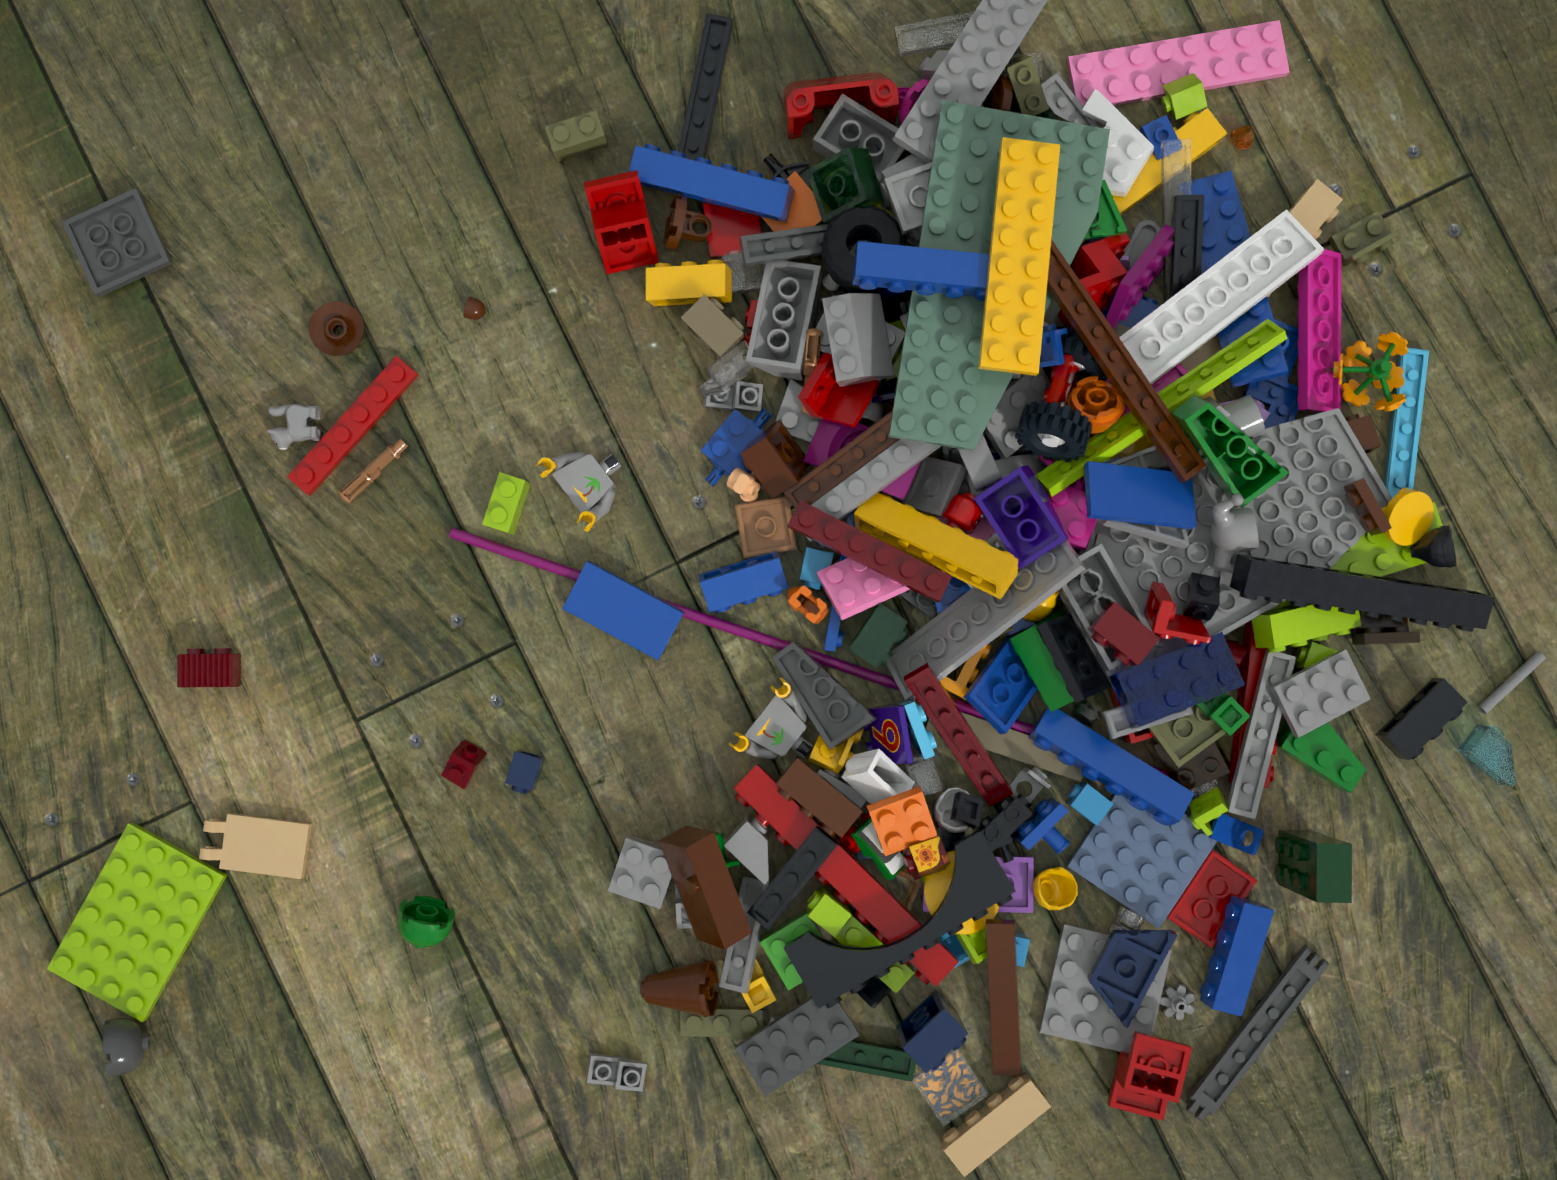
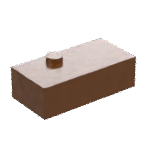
(705, 886)

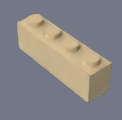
(994, 1124)

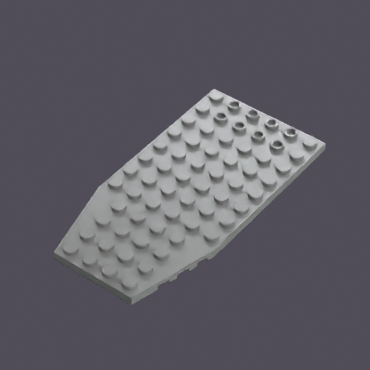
(1297, 521)

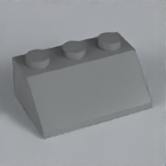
(858, 338)

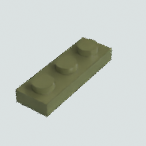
(725, 1023)

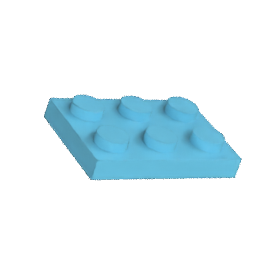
(921, 738)

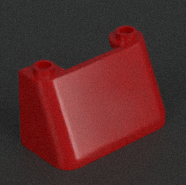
(871, 89)

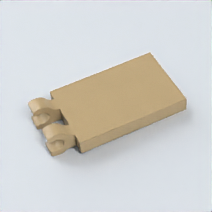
(260, 845)

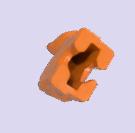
(801, 599)

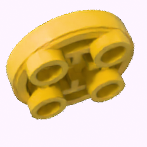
(1409, 516)

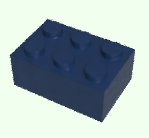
(931, 1032)

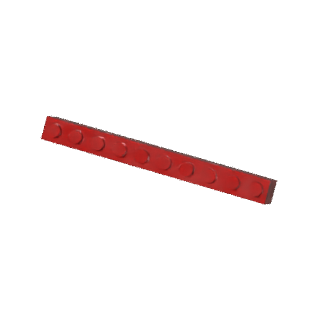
(844, 873)

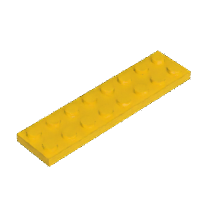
(1019, 256)

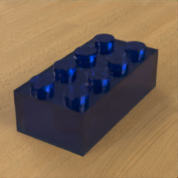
(1176, 681)

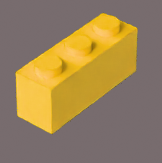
(688, 283)

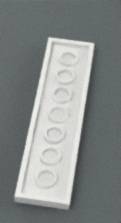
(1220, 295)

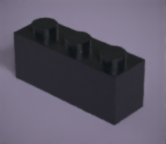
(1422, 719)

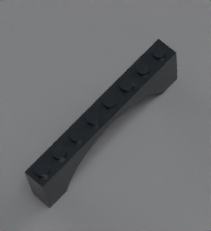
(835, 968)

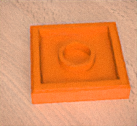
(803, 209)

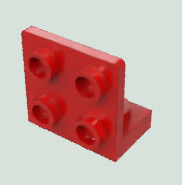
(828, 401)
(1166, 623)

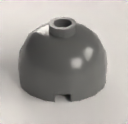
(123, 1045)

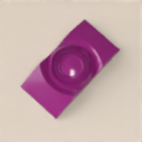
(832, 437)

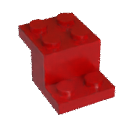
(621, 222)
(1100, 269)
(1149, 1075)

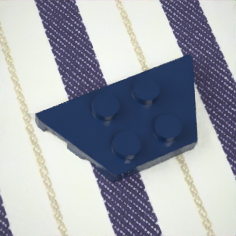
(1129, 967)

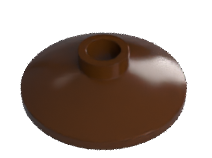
(327, 320)

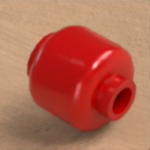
(963, 513)

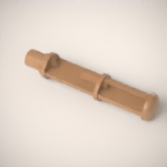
(812, 354)
(372, 471)

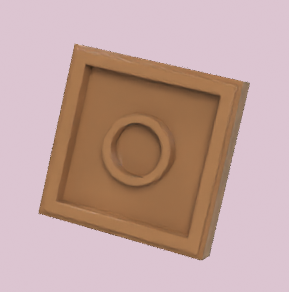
(764, 526)

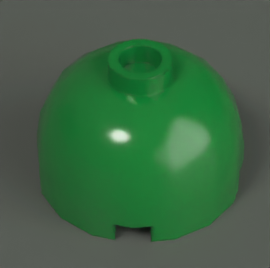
(424, 921)

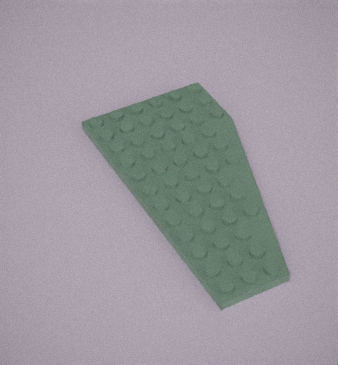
(939, 388)

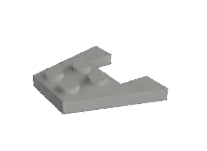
(1176, 537)

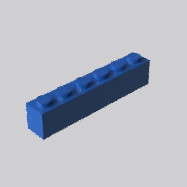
(712, 183)
(920, 270)
(1112, 766)

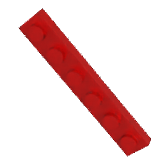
(352, 426)

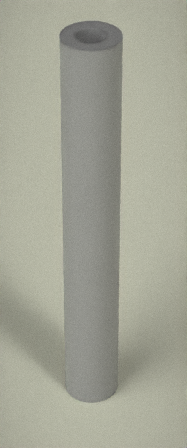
(1507, 686)

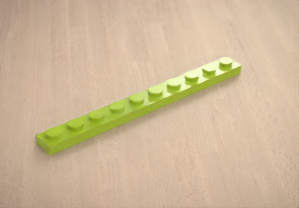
(1195, 382)

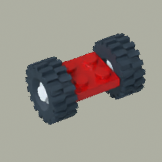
(1052, 426)

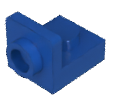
(1051, 346)

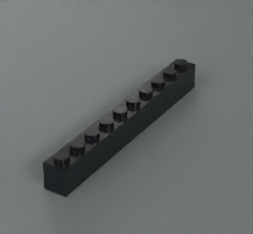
(1360, 592)

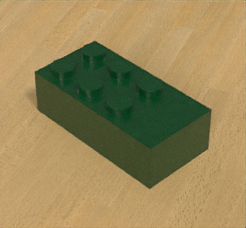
(1314, 865)

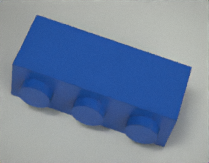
(743, 582)

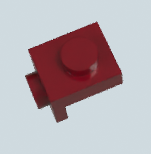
(463, 763)

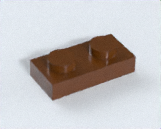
(1371, 515)

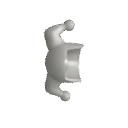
(1232, 532)

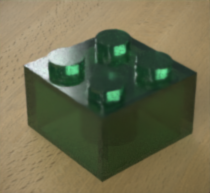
(844, 182)
(877, 636)

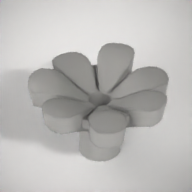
(1177, 1001)

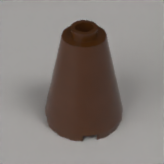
(684, 988)

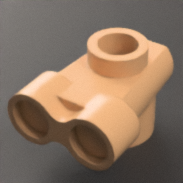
(744, 484)

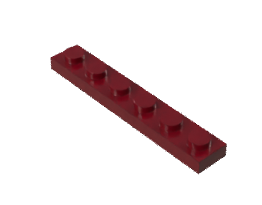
(869, 551)
(958, 734)

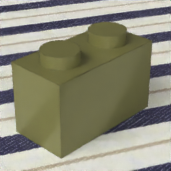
(576, 136)

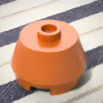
(1098, 402)

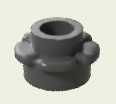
(1086, 713)

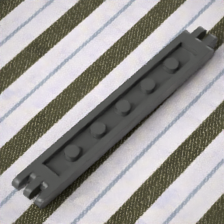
(1256, 1033)

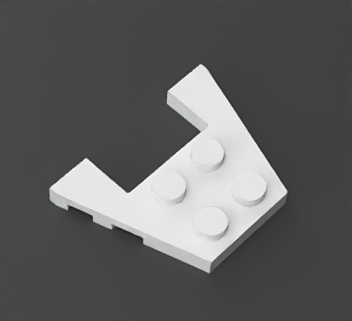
(1126, 145)

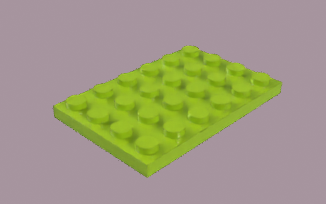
(137, 921)

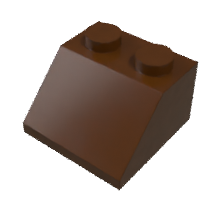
(775, 459)

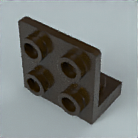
(1383, 631)
(1202, 768)

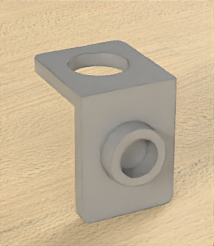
(1034, 777)

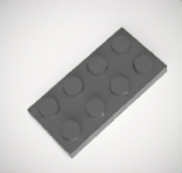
(795, 1043)

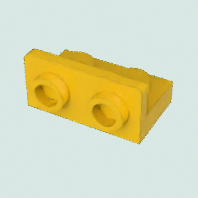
(833, 759)

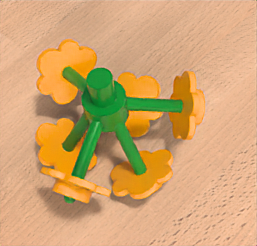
(1382, 372)

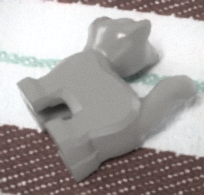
(298, 422)

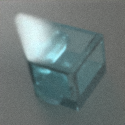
(1490, 753)

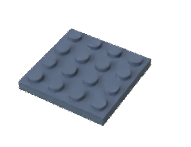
(1141, 859)

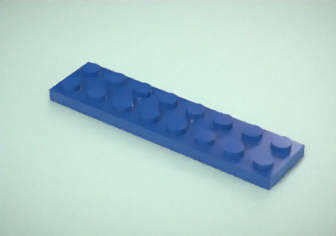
(1223, 232)

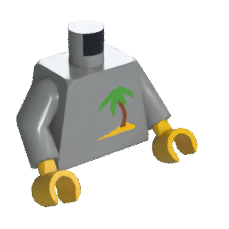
(584, 482)
(776, 728)

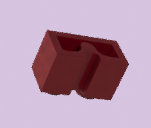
(1123, 634)

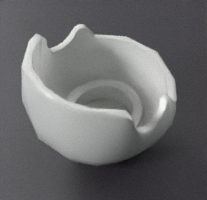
(943, 811)

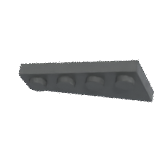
(824, 699)

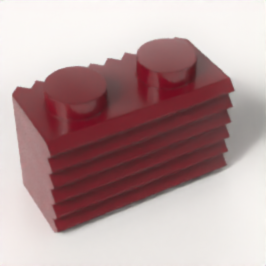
(209, 670)

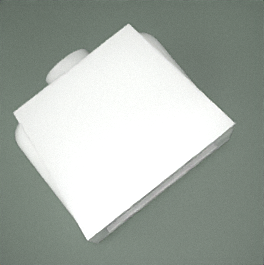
(876, 776)

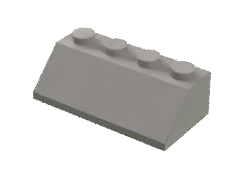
(783, 316)

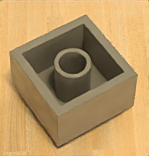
(711, 327)

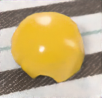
(1055, 888)

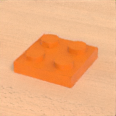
(902, 820)

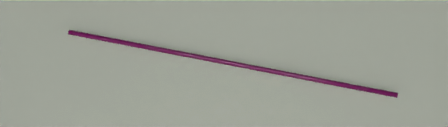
(720, 624)

